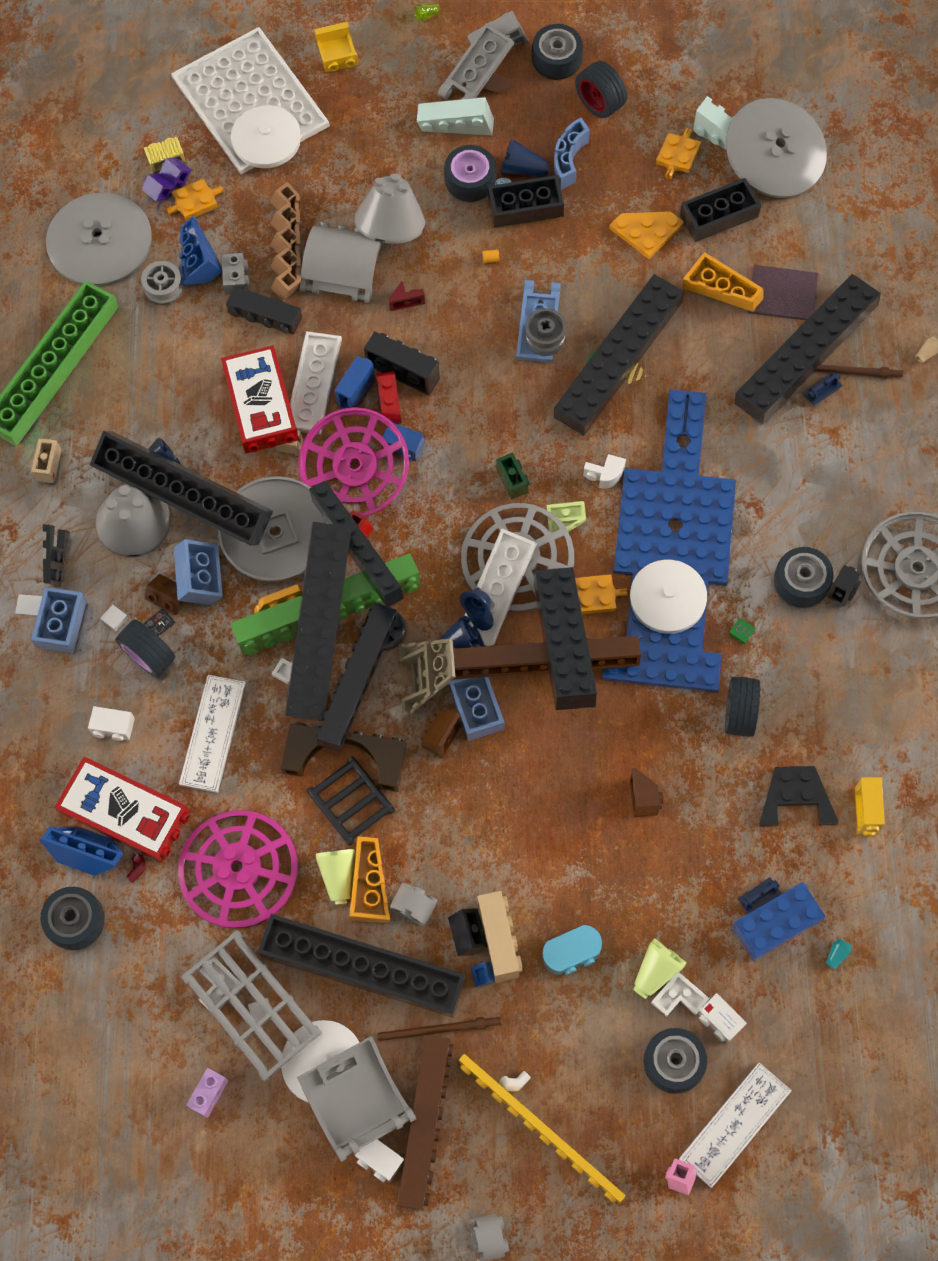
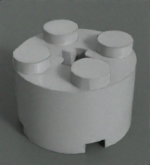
(413, 904)
(488, 1237)

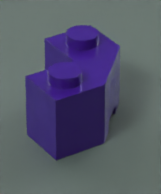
(172, 175)

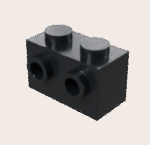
(845, 585)
(467, 932)

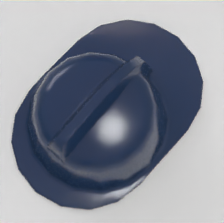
(477, 606)

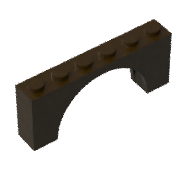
(386, 753)

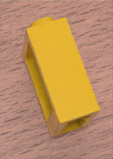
(869, 806)

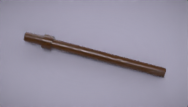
(883, 372)
(480, 1023)

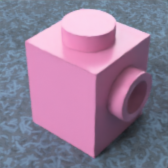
(681, 1176)

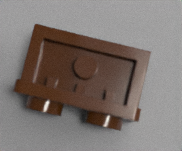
(163, 593)

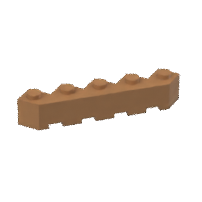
(286, 241)

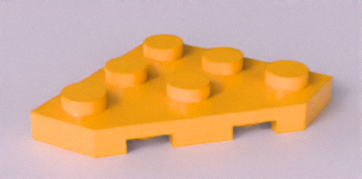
(646, 230)

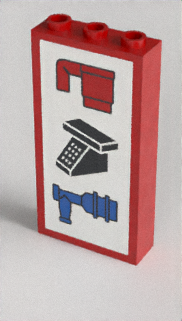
(259, 399)
(123, 809)

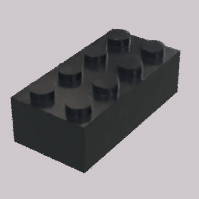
(526, 201)
(720, 209)
(409, 363)

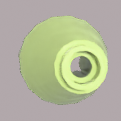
(657, 969)

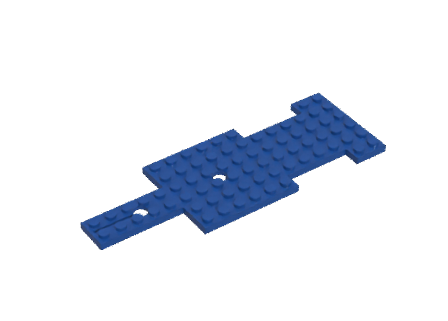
(703, 543)

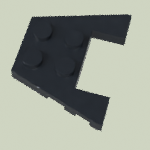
(55, 556)
(797, 788)

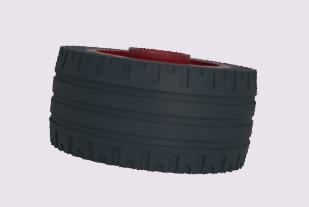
(601, 89)

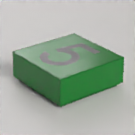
(742, 631)

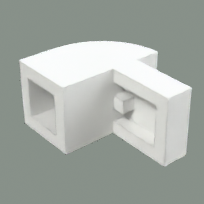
(607, 475)

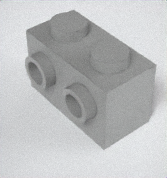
(234, 272)

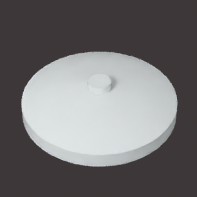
(266, 136)
(668, 596)
(332, 1041)

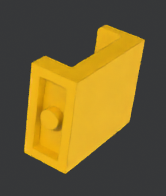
(336, 47)

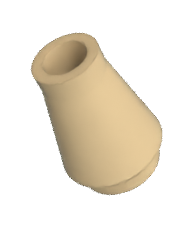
(928, 350)

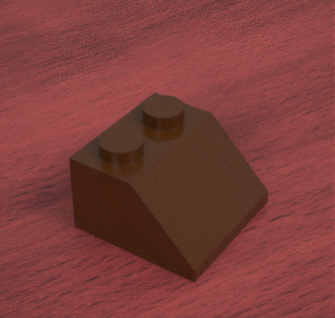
(441, 732)
(644, 795)

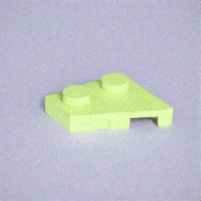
(570, 514)

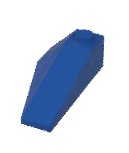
(197, 255)

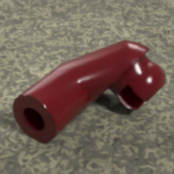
(138, 867)

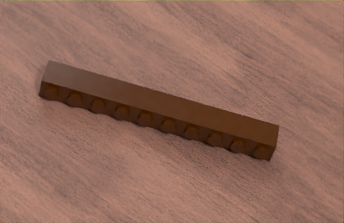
(532, 659)

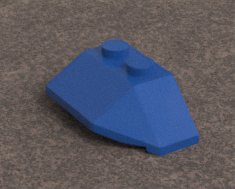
(81, 849)

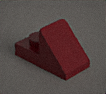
(402, 299)

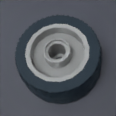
(557, 51)
(803, 577)
(686, 1049)

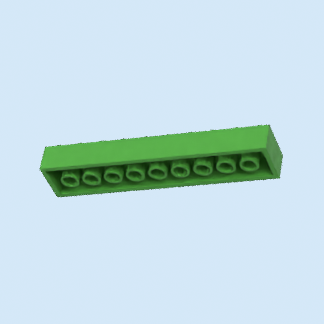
(53, 360)
(280, 621)

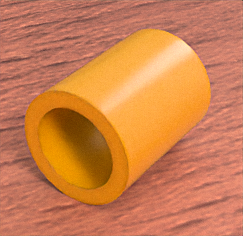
(490, 256)

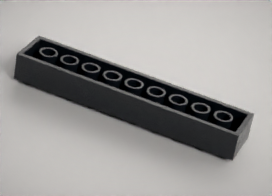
(807, 348)
(618, 354)
(181, 488)
(318, 621)
(362, 965)

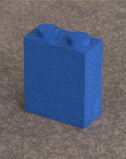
(355, 383)

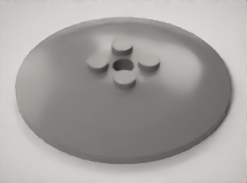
(765, 165)
(105, 258)
(282, 555)

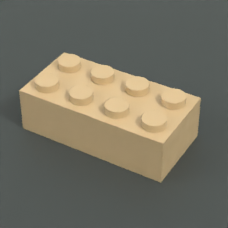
(497, 931)

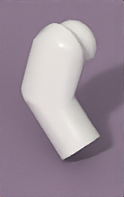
(514, 1084)

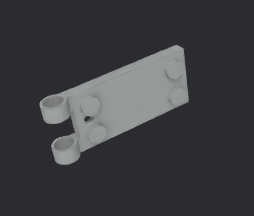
(477, 63)

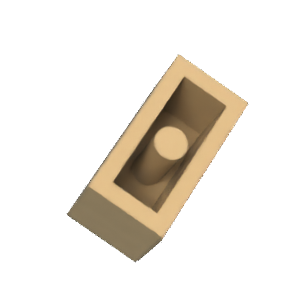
(46, 460)

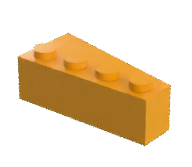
(722, 283)
(368, 887)

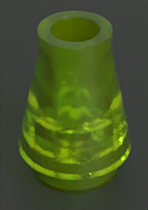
(425, 11)

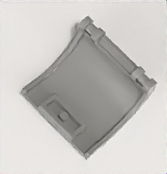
(339, 261)
(355, 1098)

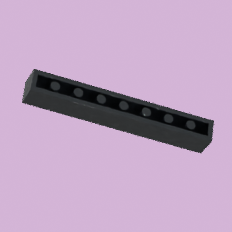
(360, 548)
(357, 677)

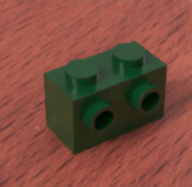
(512, 476)

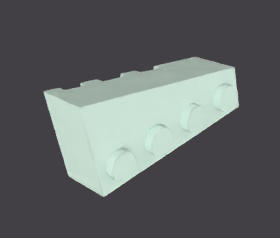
(456, 116)
(712, 122)

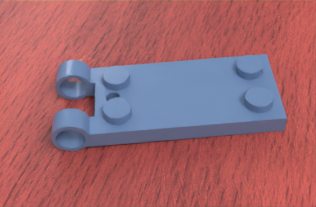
(530, 305)

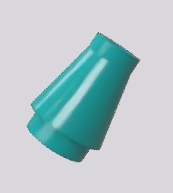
(838, 953)

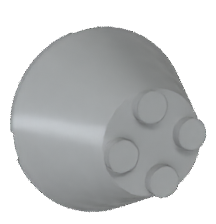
(390, 212)
(132, 521)

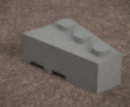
(507, 25)

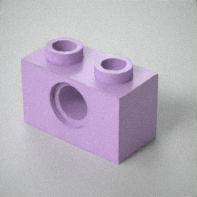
(207, 1092)

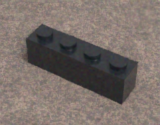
(264, 310)

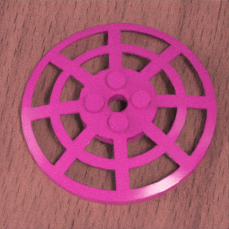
(355, 451)
(242, 879)

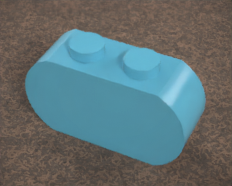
(572, 950)

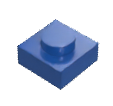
(483, 974)

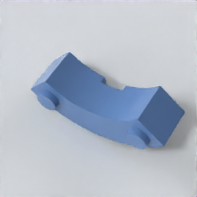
(573, 138)

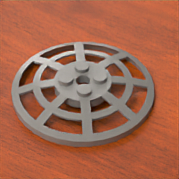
(535, 559)
(903, 564)

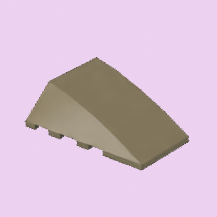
(431, 670)

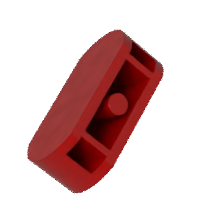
(389, 396)

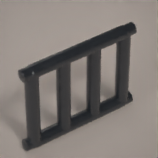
(375, 793)

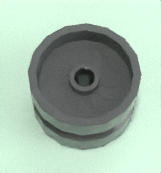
(545, 332)

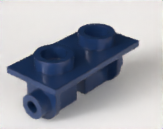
(823, 388)
(760, 895)

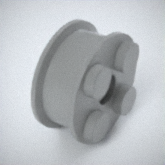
(162, 282)

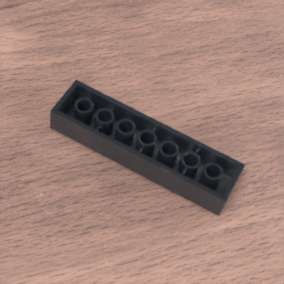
(564, 639)

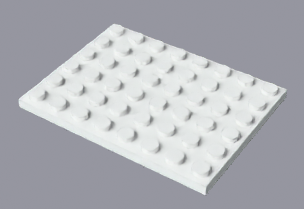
(244, 77)

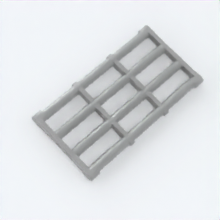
(246, 982)

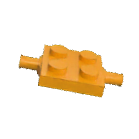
(678, 153)
(194, 199)
(598, 594)

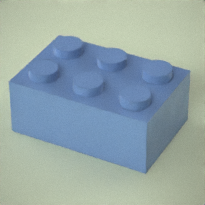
(198, 572)
(59, 620)
(477, 706)

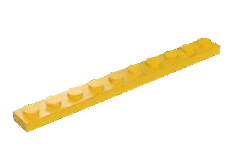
(547, 1135)

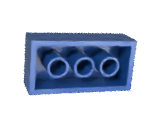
(778, 921)

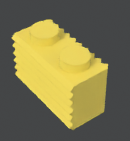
(159, 152)

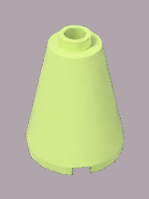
(337, 873)

